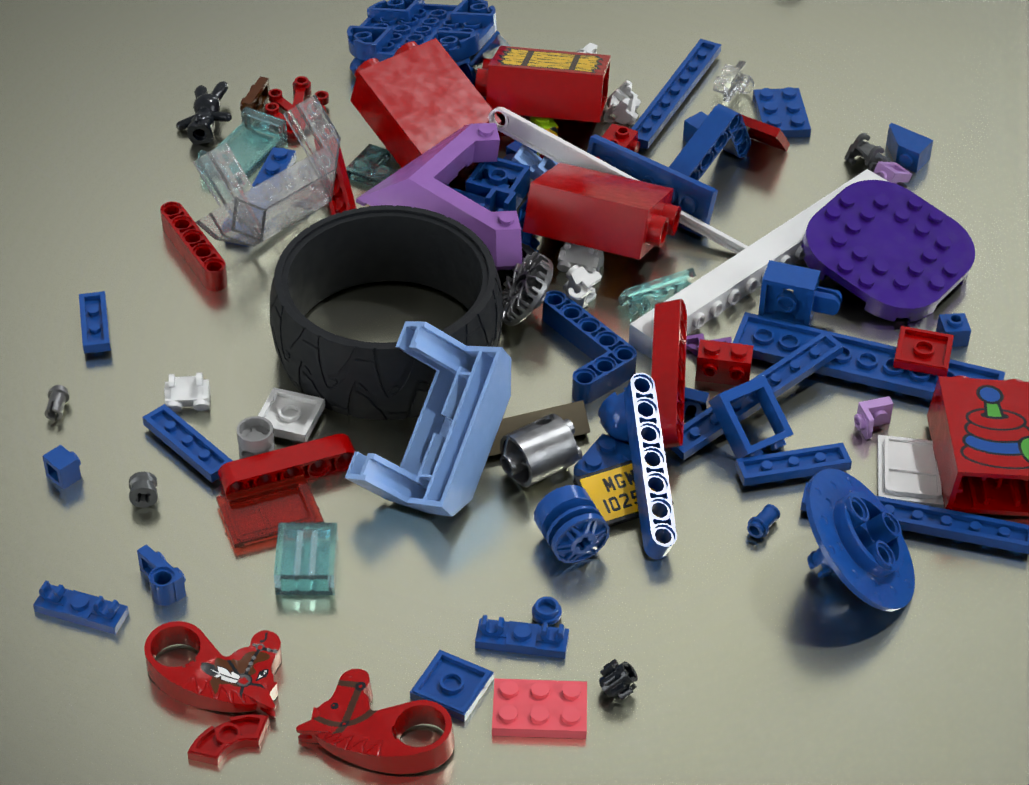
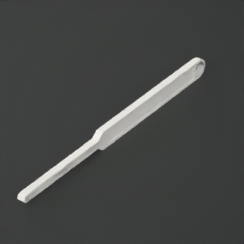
(565, 152)

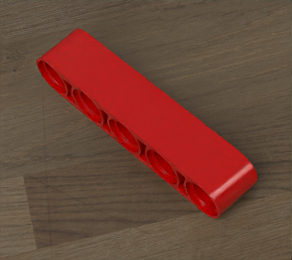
(194, 246)
(310, 458)

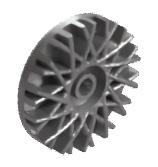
(526, 288)

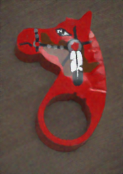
(214, 681)

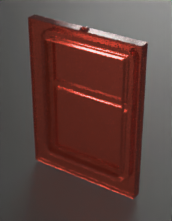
(256, 512)

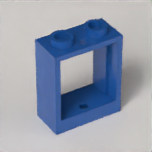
(732, 428)

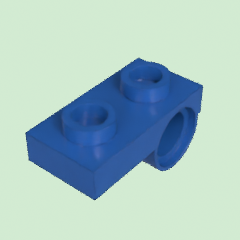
(165, 581)

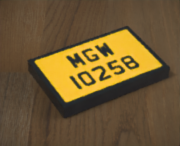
(612, 492)

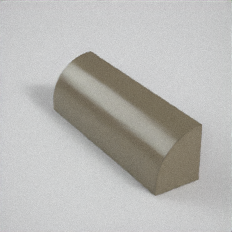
(573, 411)

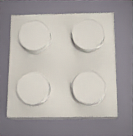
(292, 413)

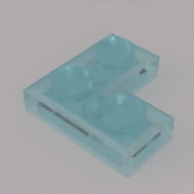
(369, 166)

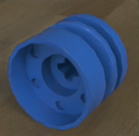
(571, 524)

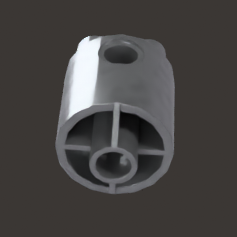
(539, 450)

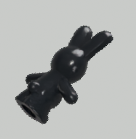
(207, 111)

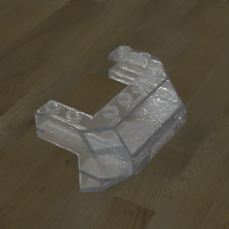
(257, 213)

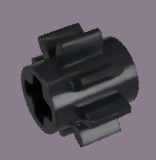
(618, 679)

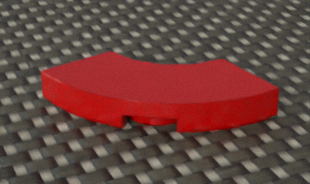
(229, 736)

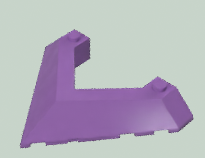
(425, 186)

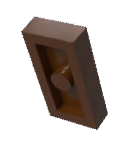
(257, 95)

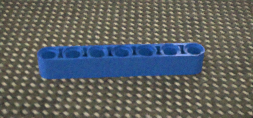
(645, 475)

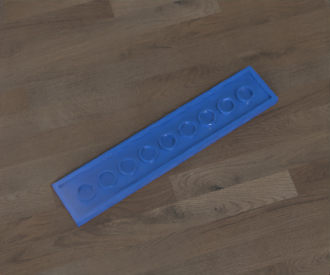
(860, 362)

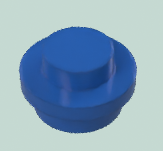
(546, 610)

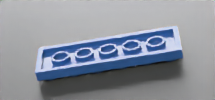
(688, 193)

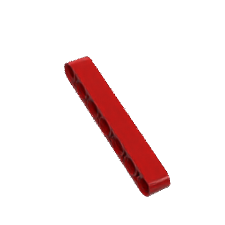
(670, 368)

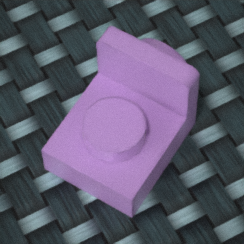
(892, 172)
(873, 413)

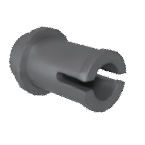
(58, 396)

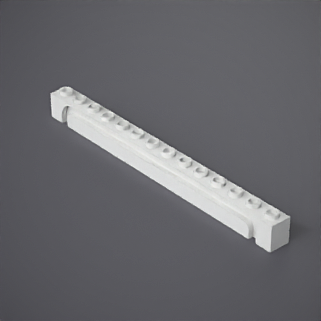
(739, 274)

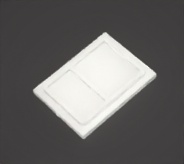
(908, 471)

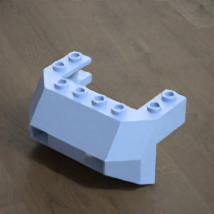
(452, 428)

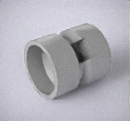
(255, 436)

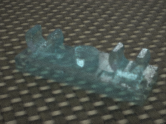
(655, 289)

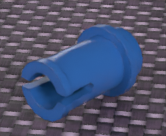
(760, 525)

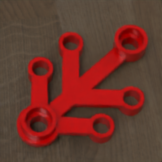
(301, 89)

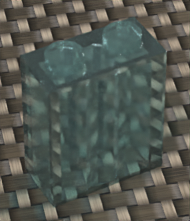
(306, 559)

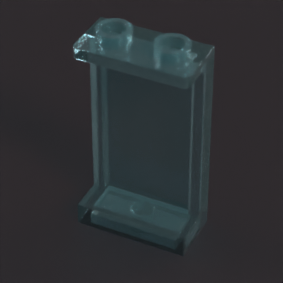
(254, 139)

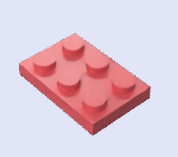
(540, 708)

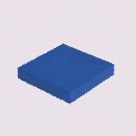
(452, 684)

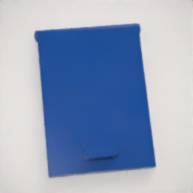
(488, 50)

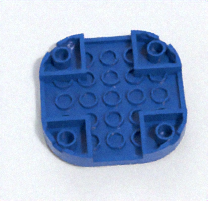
(391, 24)

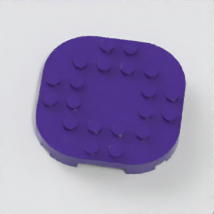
(889, 249)

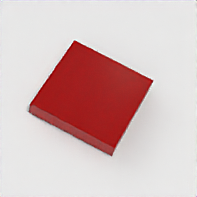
(766, 133)
(923, 351)

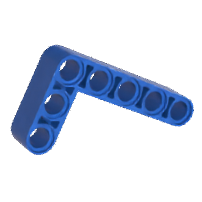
(720, 131)
(611, 355)

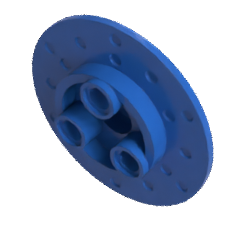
(858, 540)

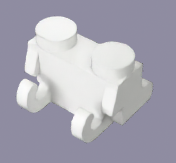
(623, 105)
(583, 256)
(580, 285)
(187, 392)

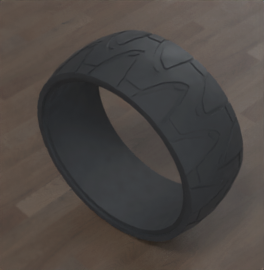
(369, 247)

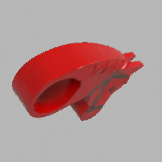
(372, 737)

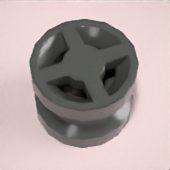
(143, 489)

